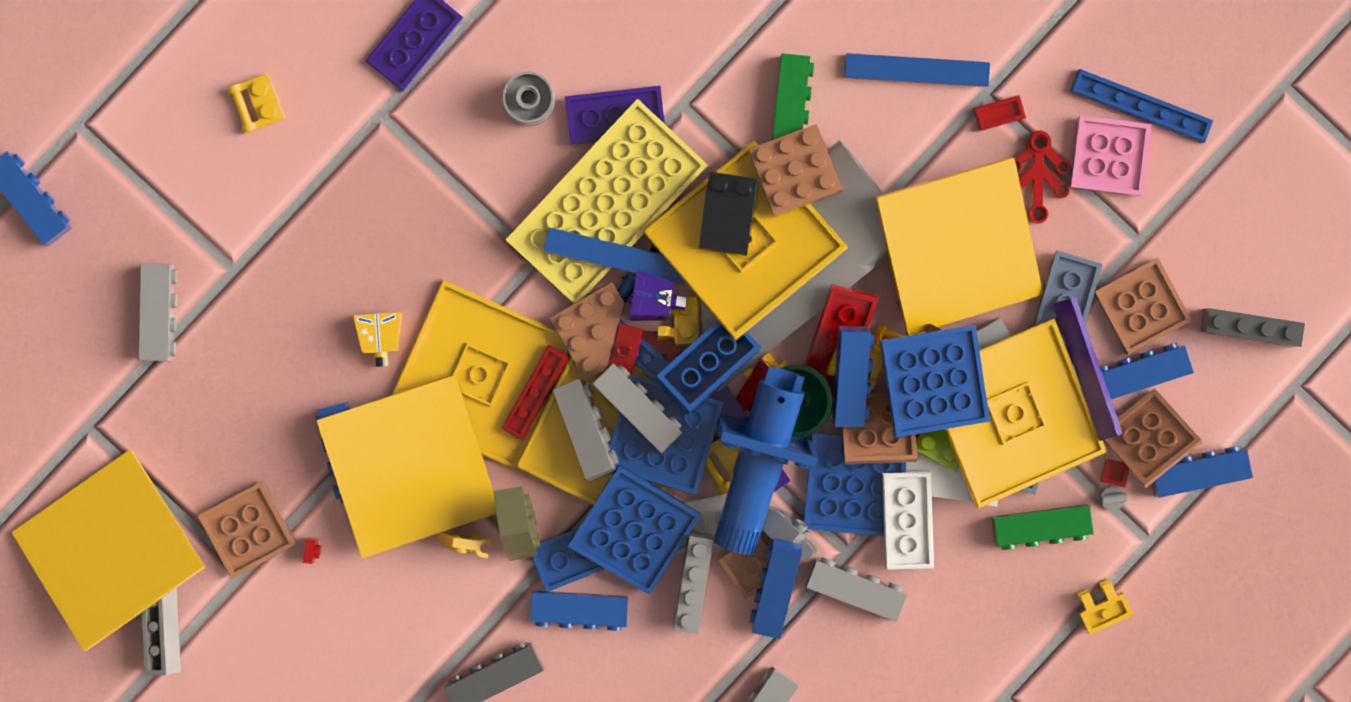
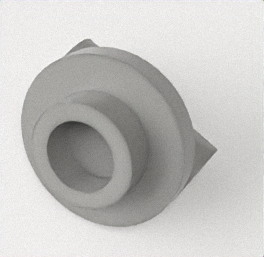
(1113, 498)

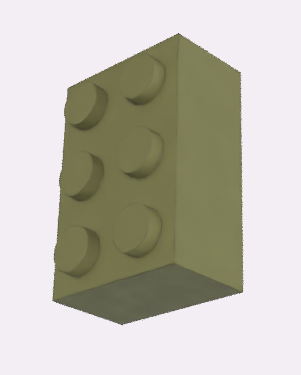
(517, 523)

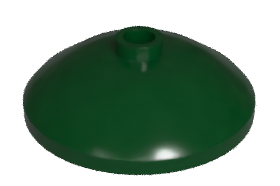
(818, 402)

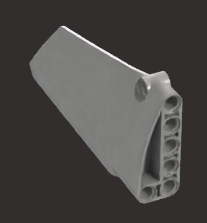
(857, 223)

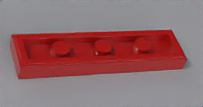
(535, 392)

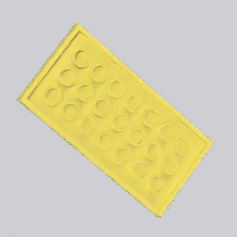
(609, 196)

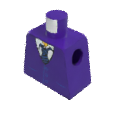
(654, 298)

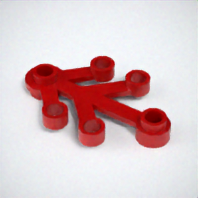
(1040, 171)

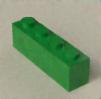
(792, 94)
(1042, 526)

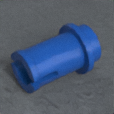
(626, 287)

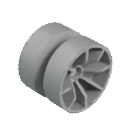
(528, 98)

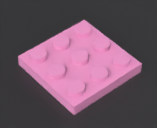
(1110, 155)

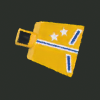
(379, 335)

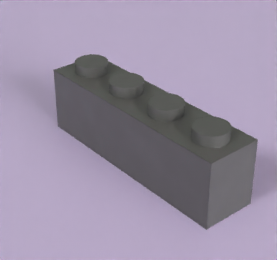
(1252, 327)
(496, 676)

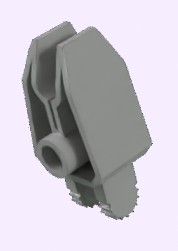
(784, 527)

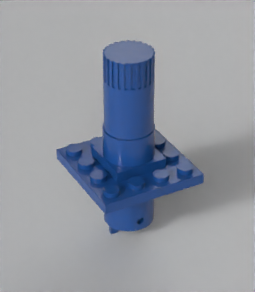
(764, 447)

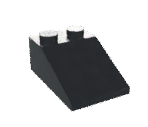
(728, 213)

